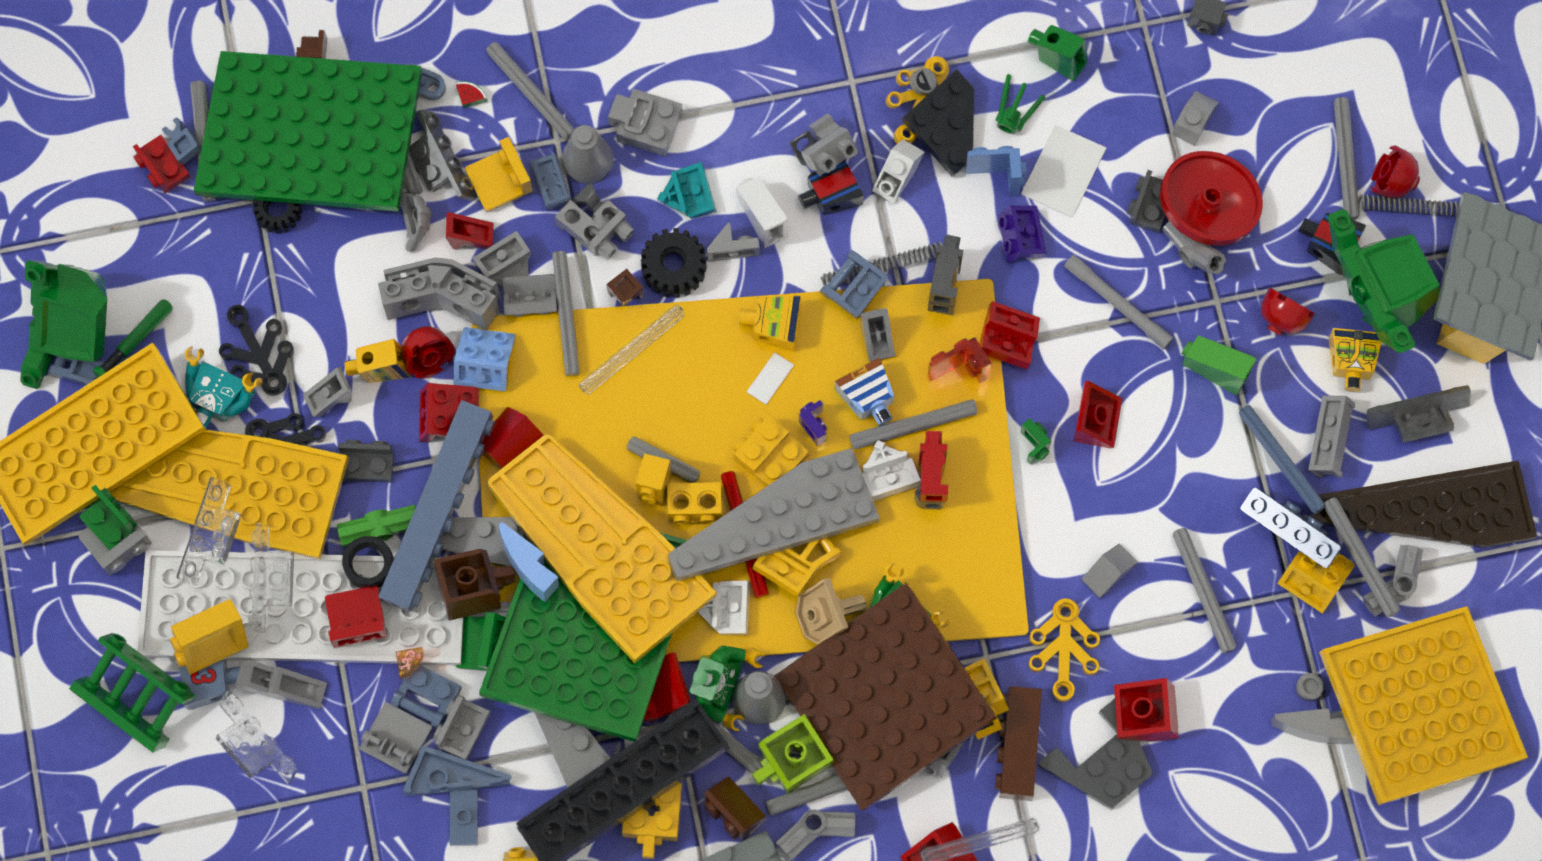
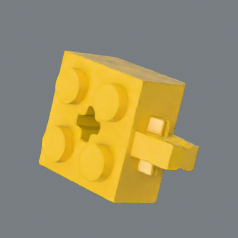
(661, 826)

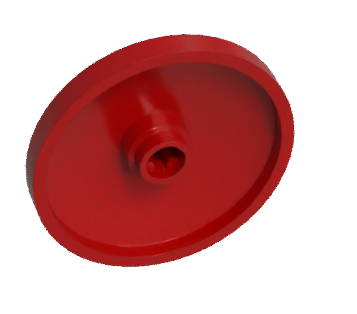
(1211, 198)

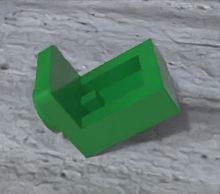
(1036, 435)

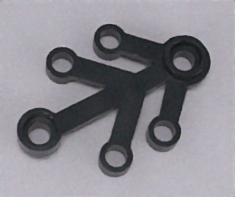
(258, 354)
(272, 427)

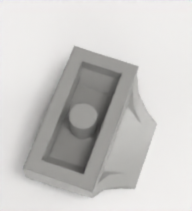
(504, 259)

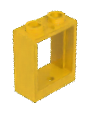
(203, 626)

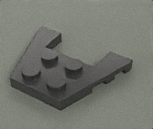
(1108, 773)

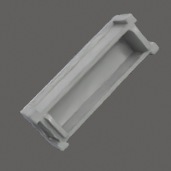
(1331, 436)

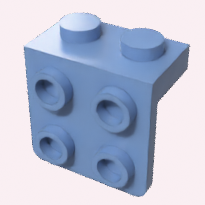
(999, 160)

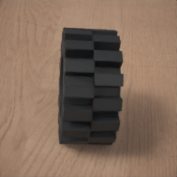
(276, 223)

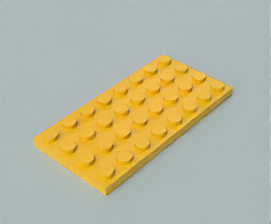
(93, 439)

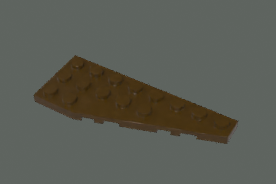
(1457, 507)

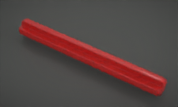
(734, 500)

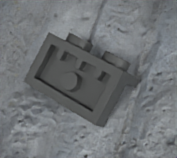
(1147, 209)
(368, 461)

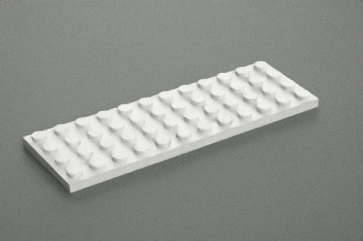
(295, 630)

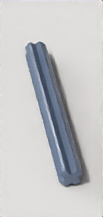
(1282, 459)

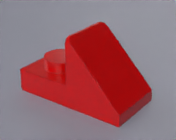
(468, 231)

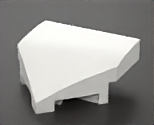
(889, 472)
(729, 609)

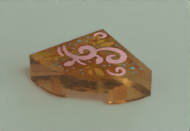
(409, 661)

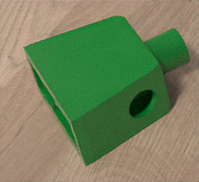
(1060, 50)

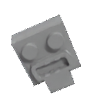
(645, 121)

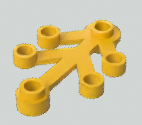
(910, 95)
(1065, 645)

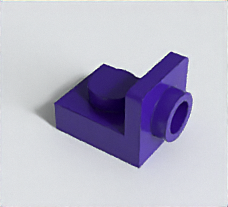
(813, 426)

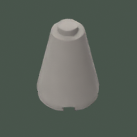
(587, 155)
(758, 698)

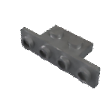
(437, 160)
(1420, 415)

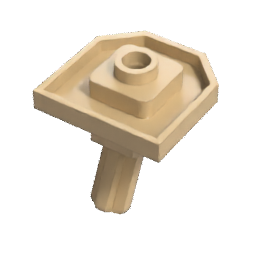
(823, 612)

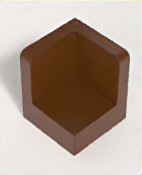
(313, 46)
(625, 287)

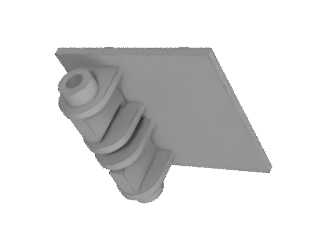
(395, 737)

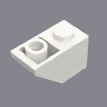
(898, 170)

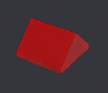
(1097, 416)
(510, 437)

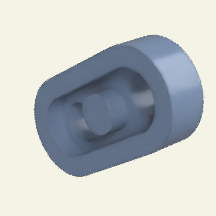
(431, 79)

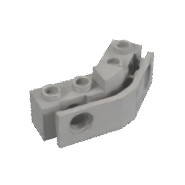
(440, 284)

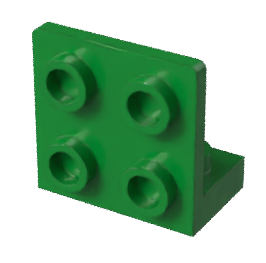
(107, 520)
(480, 640)

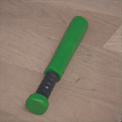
(137, 335)

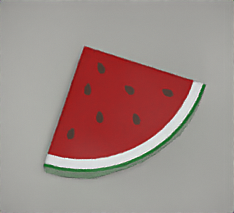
(470, 93)

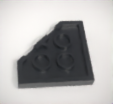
(946, 122)

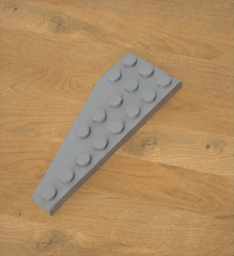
(798, 508)

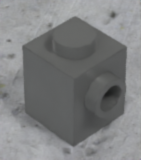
(1208, 16)

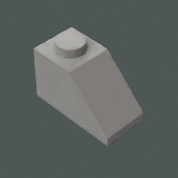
(1194, 118)

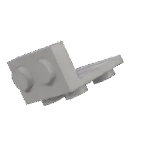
(117, 557)

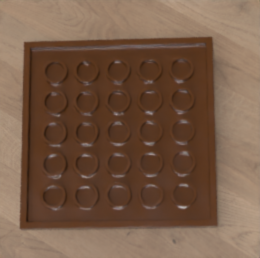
(886, 696)

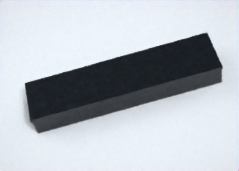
(623, 785)

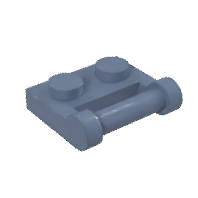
(861, 289)
(430, 687)

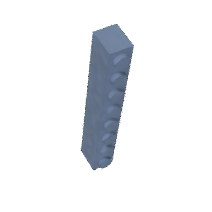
(436, 507)

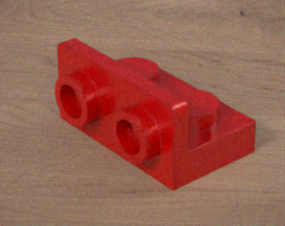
(161, 164)

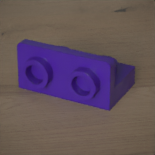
(1021, 233)

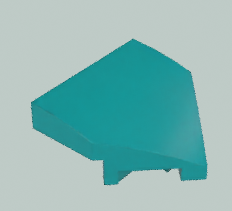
(689, 192)

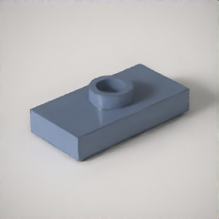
(550, 181)
(464, 818)

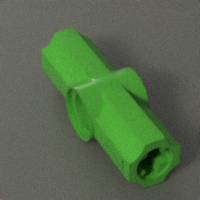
(376, 523)

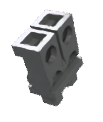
(947, 267)

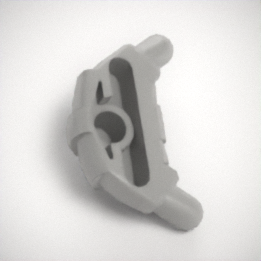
(416, 218)

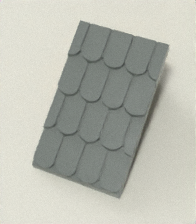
(1491, 283)

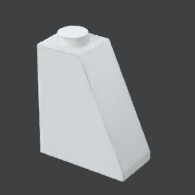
(762, 211)

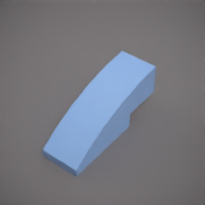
(528, 563)

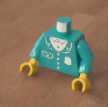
(216, 391)

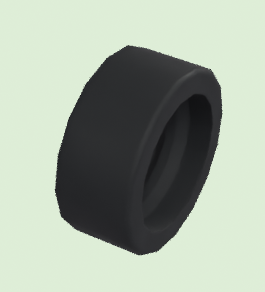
(362, 543)

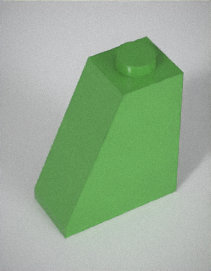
(1218, 363)

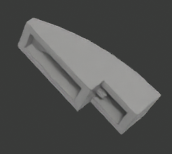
(280, 684)
(1314, 726)

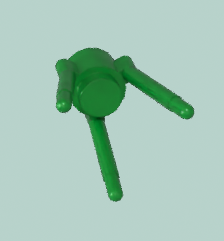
(1010, 120)

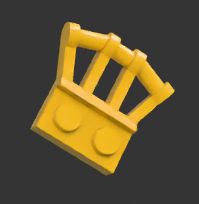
(794, 570)

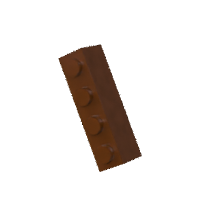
(1019, 744)

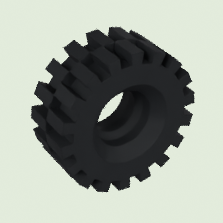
(673, 281)

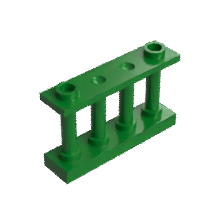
(110, 704)

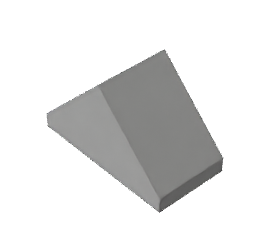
(877, 334)
(1109, 570)

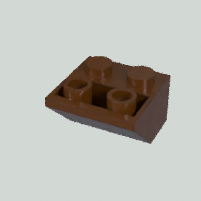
(734, 808)

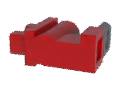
(932, 458)

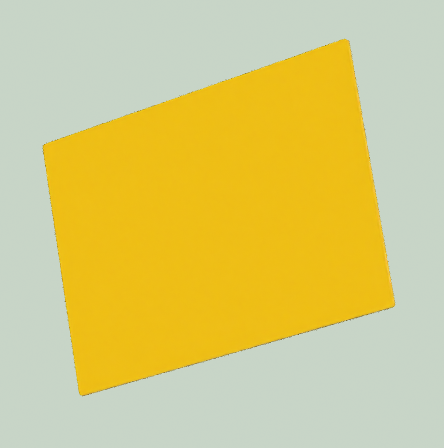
(695, 405)

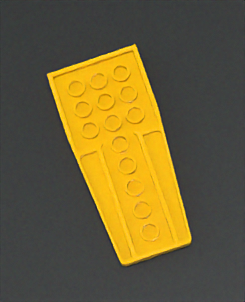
(270, 483)
(598, 547)

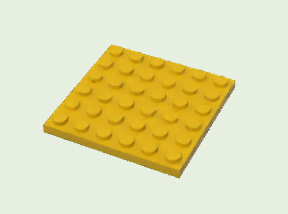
(1423, 705)

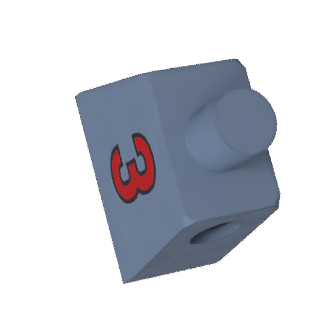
(209, 683)

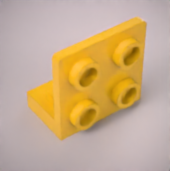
(499, 177)
(1314, 582)

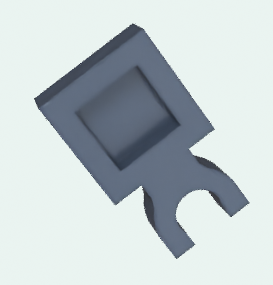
(183, 142)

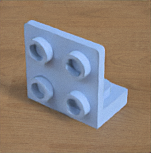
(483, 359)

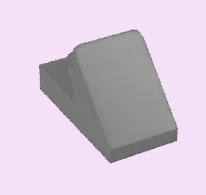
(724, 248)
(328, 393)

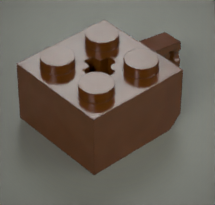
(471, 583)

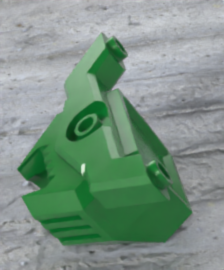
(1386, 280)
(68, 317)

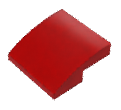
(1009, 334)

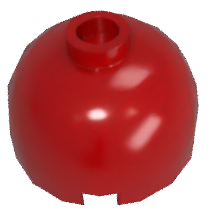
(1395, 174)
(1284, 313)
(426, 351)

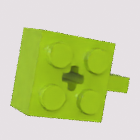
(789, 771)

